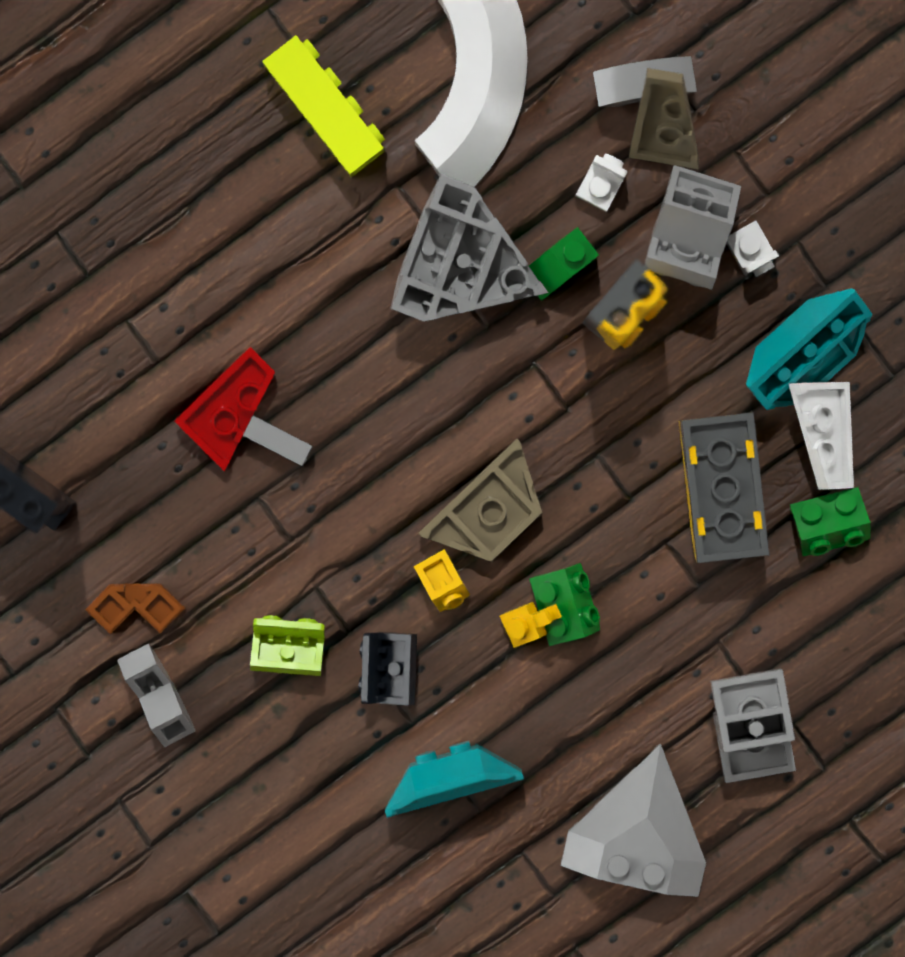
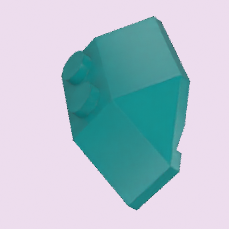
(808, 346)
(450, 776)

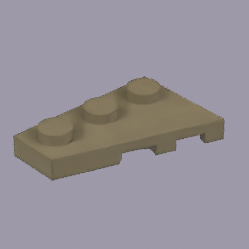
(664, 122)

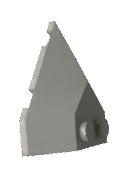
(460, 258)
(639, 834)

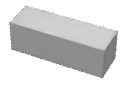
(278, 440)

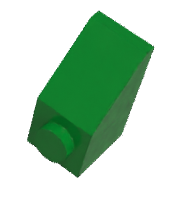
(563, 261)

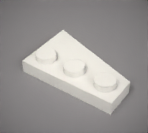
(827, 430)

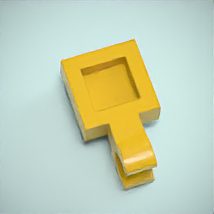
(527, 624)

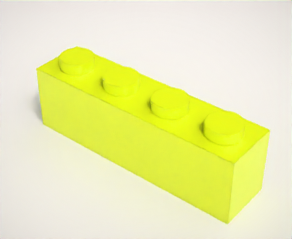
(324, 106)

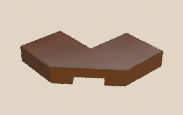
(148, 599)

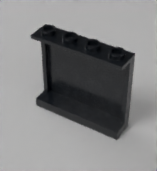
(30, 496)

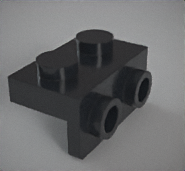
(388, 668)

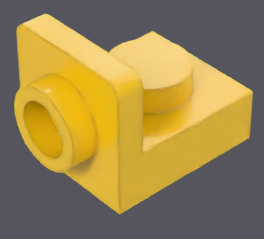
(442, 581)

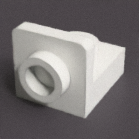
(602, 181)
(752, 249)

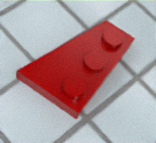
(226, 407)

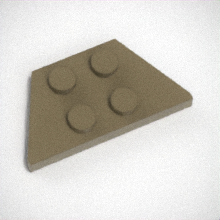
(490, 509)

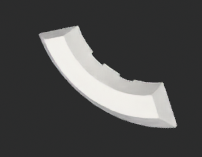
(484, 90)

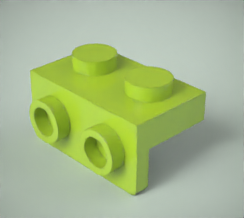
(287, 646)

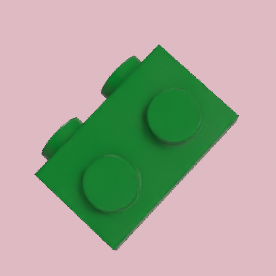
(831, 522)
(571, 593)

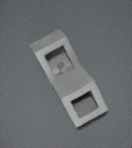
(625, 82)
(157, 695)

